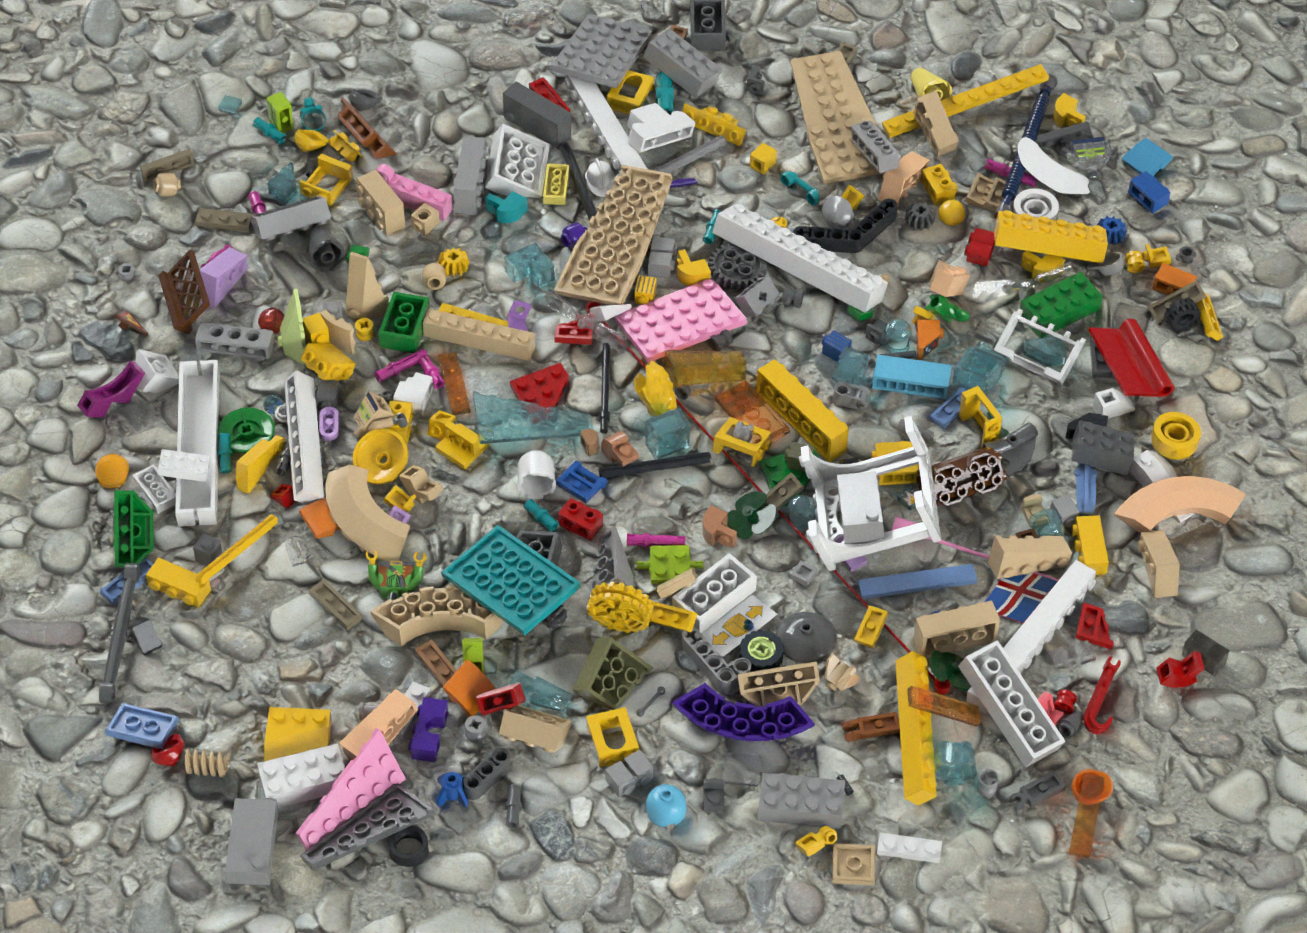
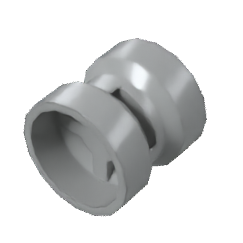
(987, 782)

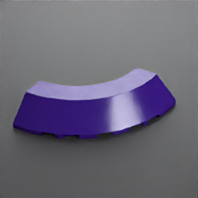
(742, 720)

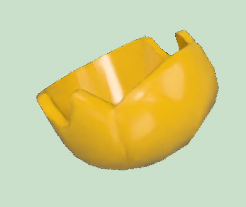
(951, 212)

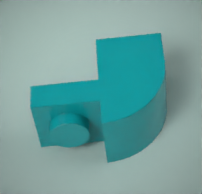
(507, 210)

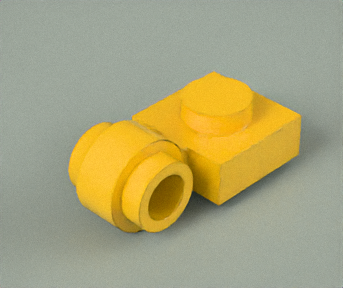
(813, 842)

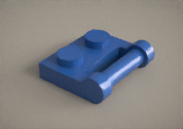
(579, 486)

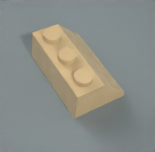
(534, 728)

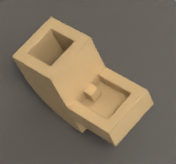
(418, 483)

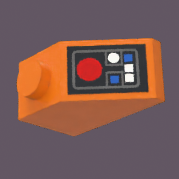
(927, 337)

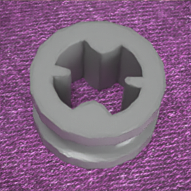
(126, 276)

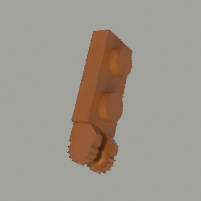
(871, 726)

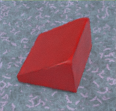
(283, 495)

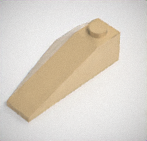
(364, 293)

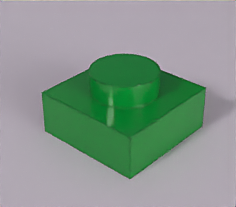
(359, 250)
(858, 314)

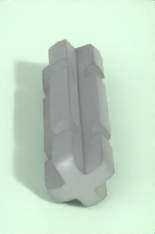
(926, 434)

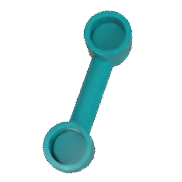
(790, 177)

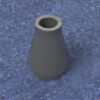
(1069, 725)

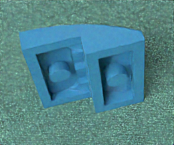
(1147, 157)

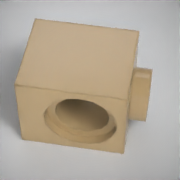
(425, 219)

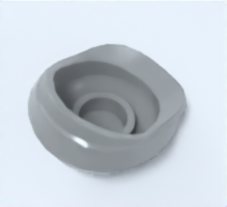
(837, 212)

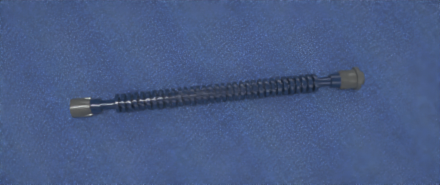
(1031, 131)

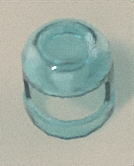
(898, 331)
(801, 511)
(1052, 528)

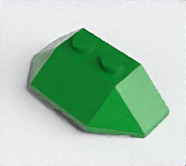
(131, 529)

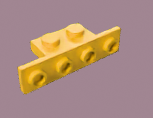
(716, 123)

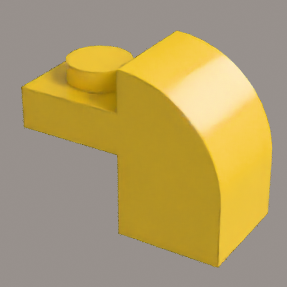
(1066, 112)
(1037, 265)
(691, 272)

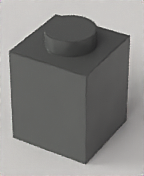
(328, 394)
(207, 549)

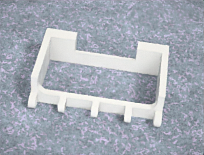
(1047, 372)

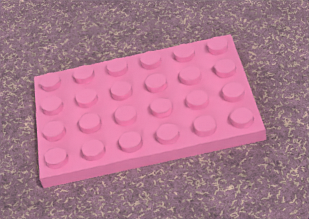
(680, 319)

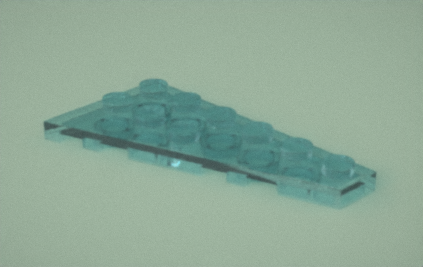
(519, 420)

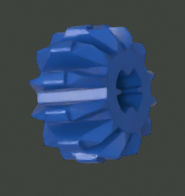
(1114, 229)

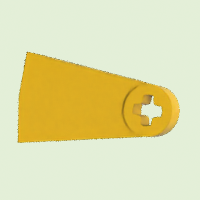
(256, 461)

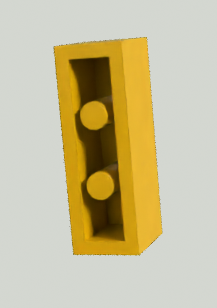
(1090, 543)
(177, 582)

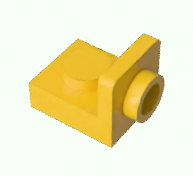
(437, 423)

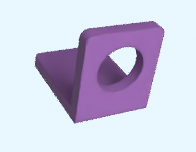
(515, 319)

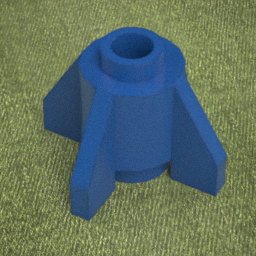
(451, 788)

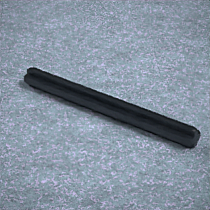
(578, 180)
(655, 465)

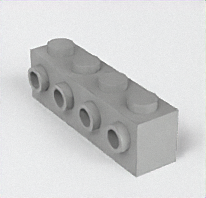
(875, 146)

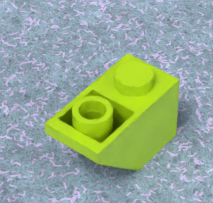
(473, 651)

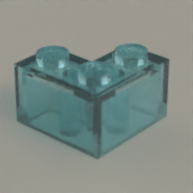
(530, 262)

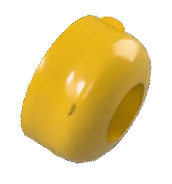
(1177, 426)

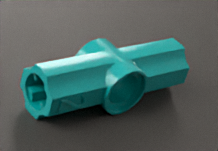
(664, 92)

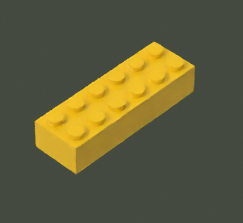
(1050, 236)
(802, 410)

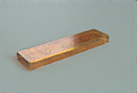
(454, 383)
(943, 706)
(1086, 815)

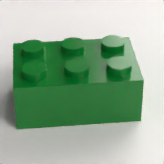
(403, 322)

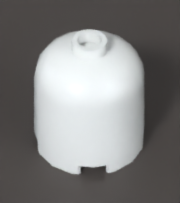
(536, 474)

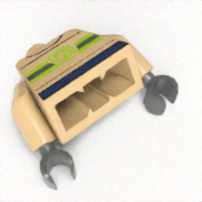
(376, 414)

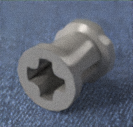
(365, 710)

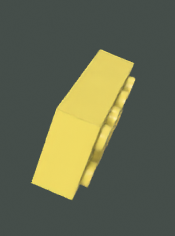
(556, 184)

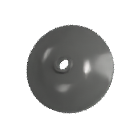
(809, 644)

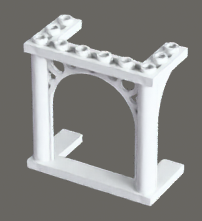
(825, 478)

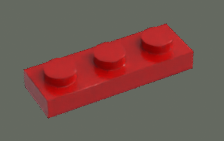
(544, 89)

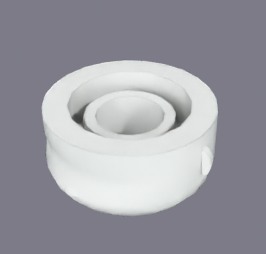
(1036, 203)

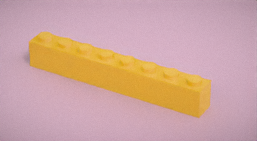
(915, 731)

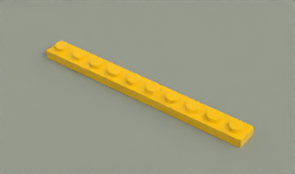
(972, 98)

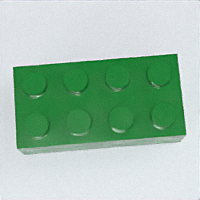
(1062, 303)

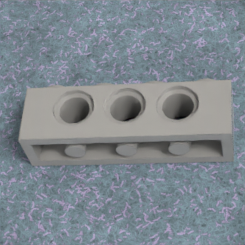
(235, 340)

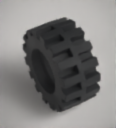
(1182, 314)

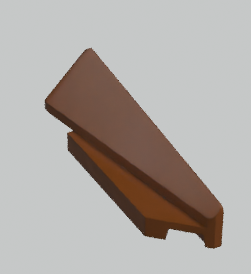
(364, 131)

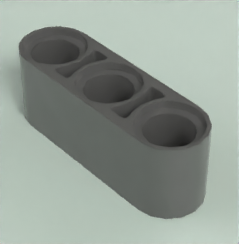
(485, 781)

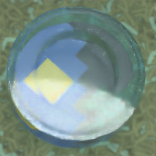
(271, 403)

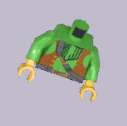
(395, 577)

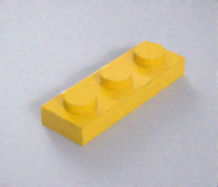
(1209, 319)
(673, 617)

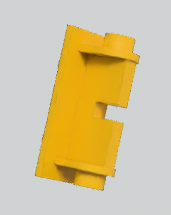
(340, 141)

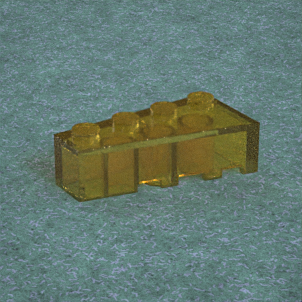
(704, 367)

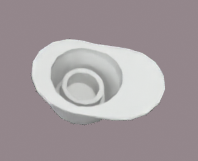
(599, 177)

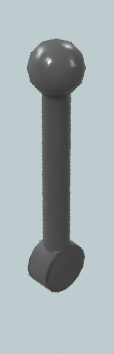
(660, 691)

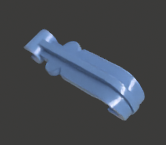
(1085, 489)

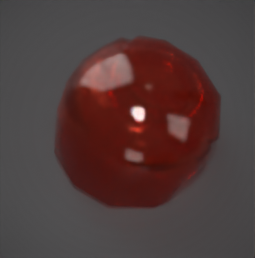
(271, 319)

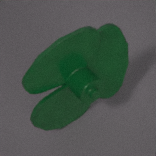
(749, 516)
(945, 666)

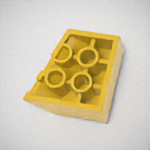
(296, 731)

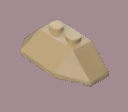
(778, 683)

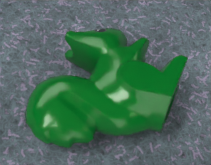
(946, 310)

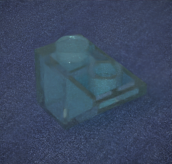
(283, 185)

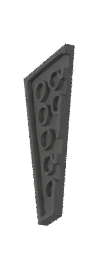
(379, 819)

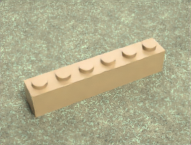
(479, 334)

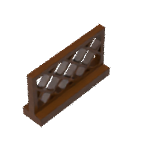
(175, 296)

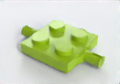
(668, 562)

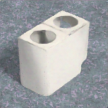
(415, 390)

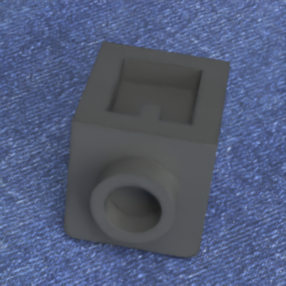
(754, 81)
(876, 332)
(713, 794)

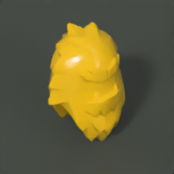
(655, 390)

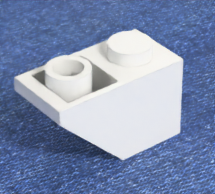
(1112, 403)

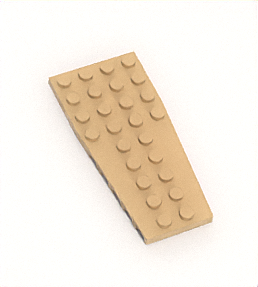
(830, 107)
(617, 238)

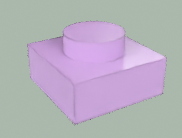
(400, 515)

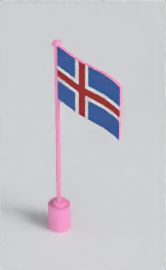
(1013, 596)

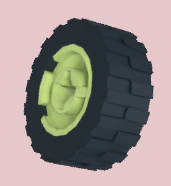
(762, 641)

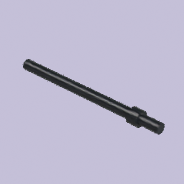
(604, 414)

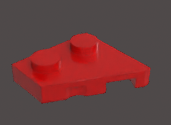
(573, 334)
(1093, 627)

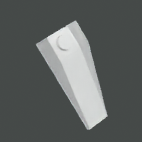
(1153, 467)

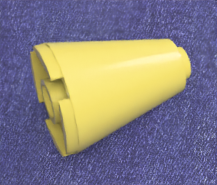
(926, 82)

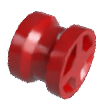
(1065, 701)

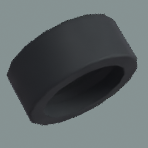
(409, 860)

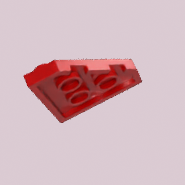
(541, 386)

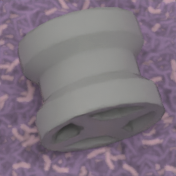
(743, 431)
(473, 733)

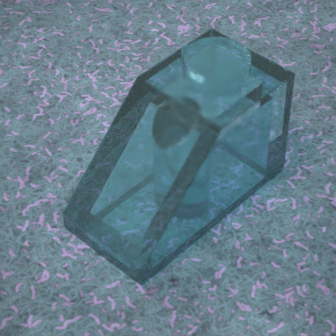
(1045, 351)

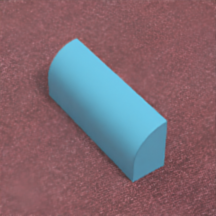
(911, 376)

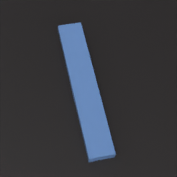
(917, 581)

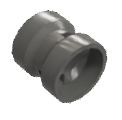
(792, 297)
(718, 341)

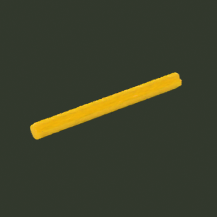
(236, 549)

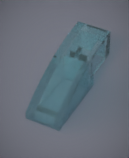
(541, 692)

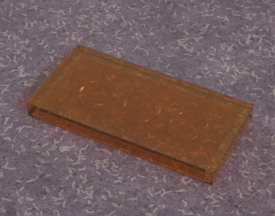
(748, 406)

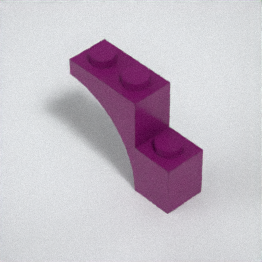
(120, 390)

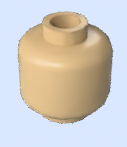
(166, 184)
(434, 276)

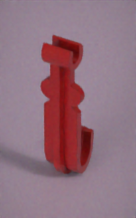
(1097, 699)

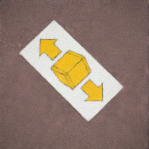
(729, 630)

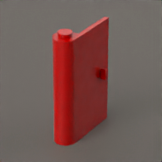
(1132, 360)

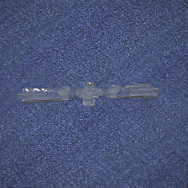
(992, 289)
(561, 306)

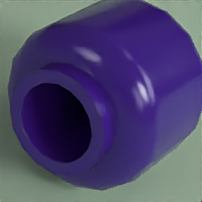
(572, 233)

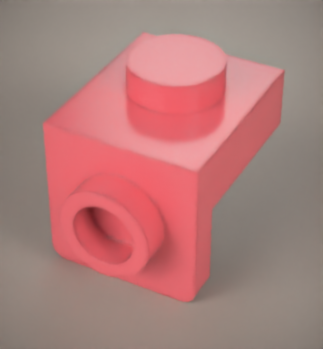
(1048, 705)

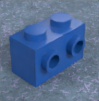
(1149, 192)

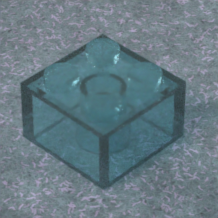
(978, 369)
(667, 433)

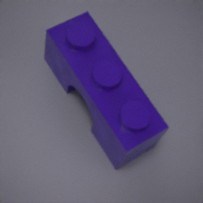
(431, 714)

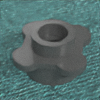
(1186, 255)

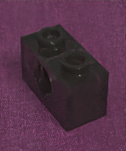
(1212, 653)

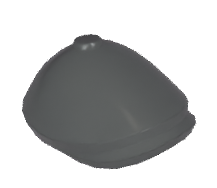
(364, 99)

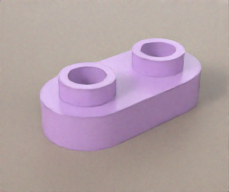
(329, 427)

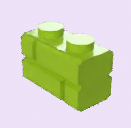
(280, 112)

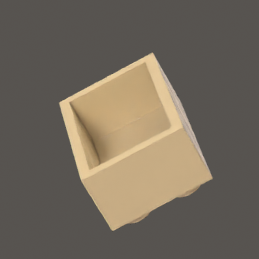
(380, 202)

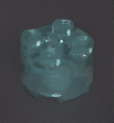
(851, 366)
(955, 762)

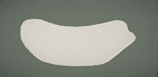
(1049, 171)

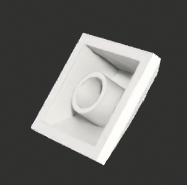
(158, 372)

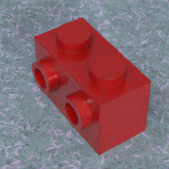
(580, 519)

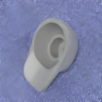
(1112, 264)

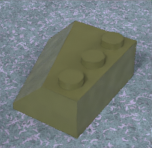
(610, 673)

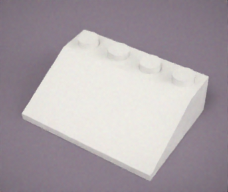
(516, 163)

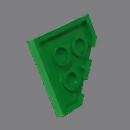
(776, 469)

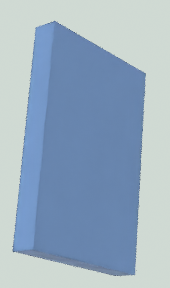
(142, 726)

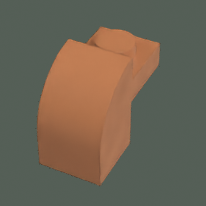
(619, 449)
(715, 528)

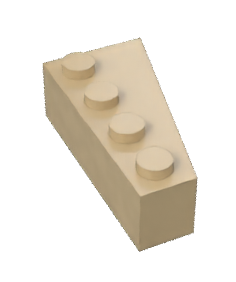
(1029, 555)

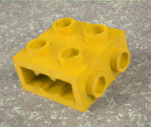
(328, 361)
(901, 476)

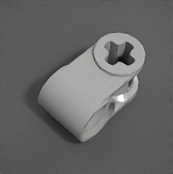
(849, 395)

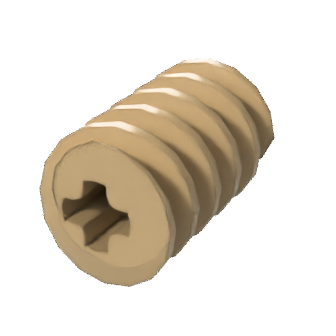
(206, 764)

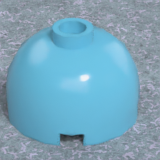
(666, 805)

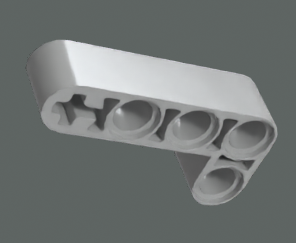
(695, 643)

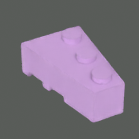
(222, 274)

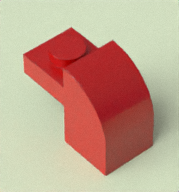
(1180, 673)

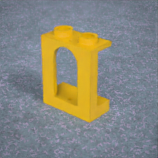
(626, 104)
(330, 166)
(971, 408)
(725, 438)
(606, 720)

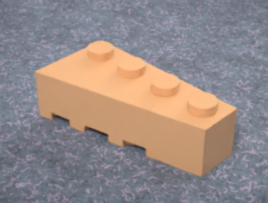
(388, 717)

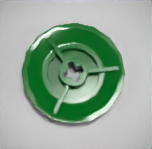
(247, 428)

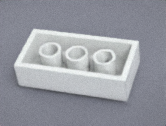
(183, 465)
(155, 488)

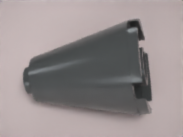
(325, 250)

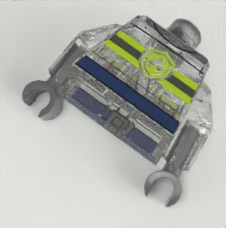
(1087, 154)

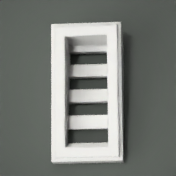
(604, 313)

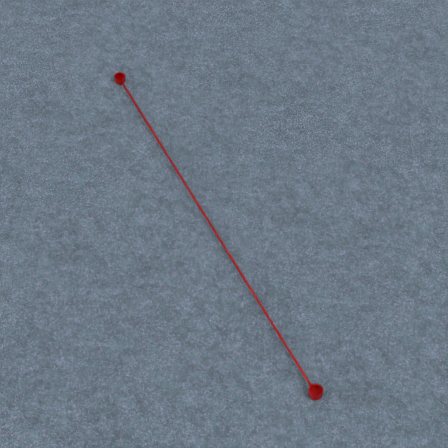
(940, 687)

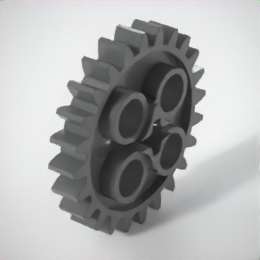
(736, 266)

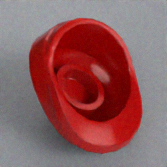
(170, 753)

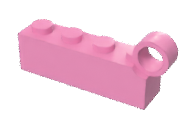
(416, 194)

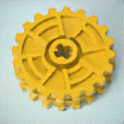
(620, 607)

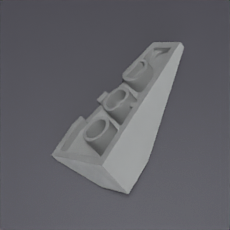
(612, 561)

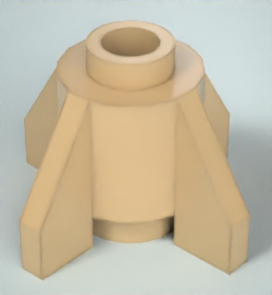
(839, 675)

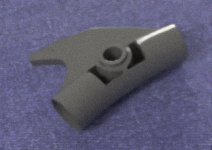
(1016, 447)

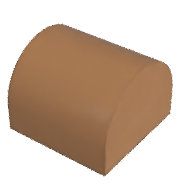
(590, 441)

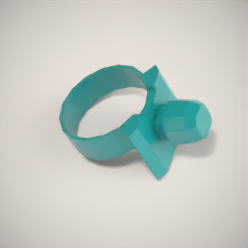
(311, 108)

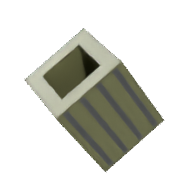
(792, 456)

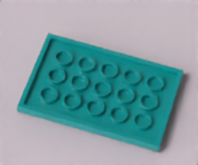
(511, 579)

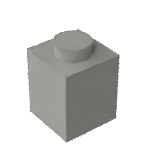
(1066, 510)

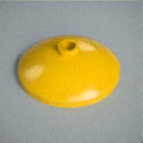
(374, 448)

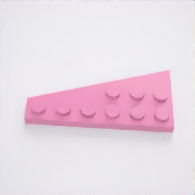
(358, 785)

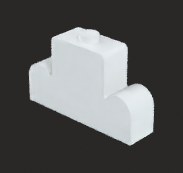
(655, 127)

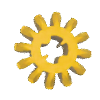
(454, 261)

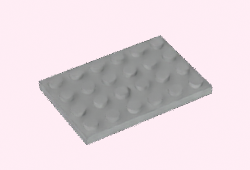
(601, 50)

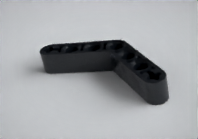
(853, 239)

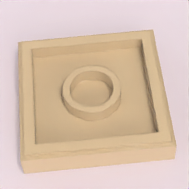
(853, 864)

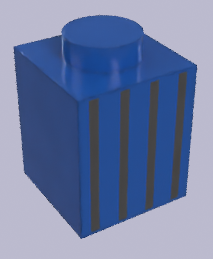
(834, 344)

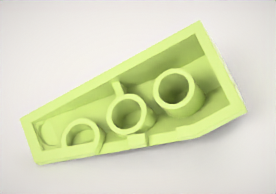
(292, 330)

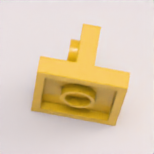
(460, 445)

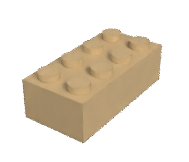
(956, 629)

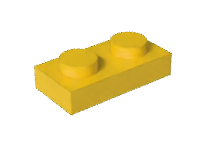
(871, 626)

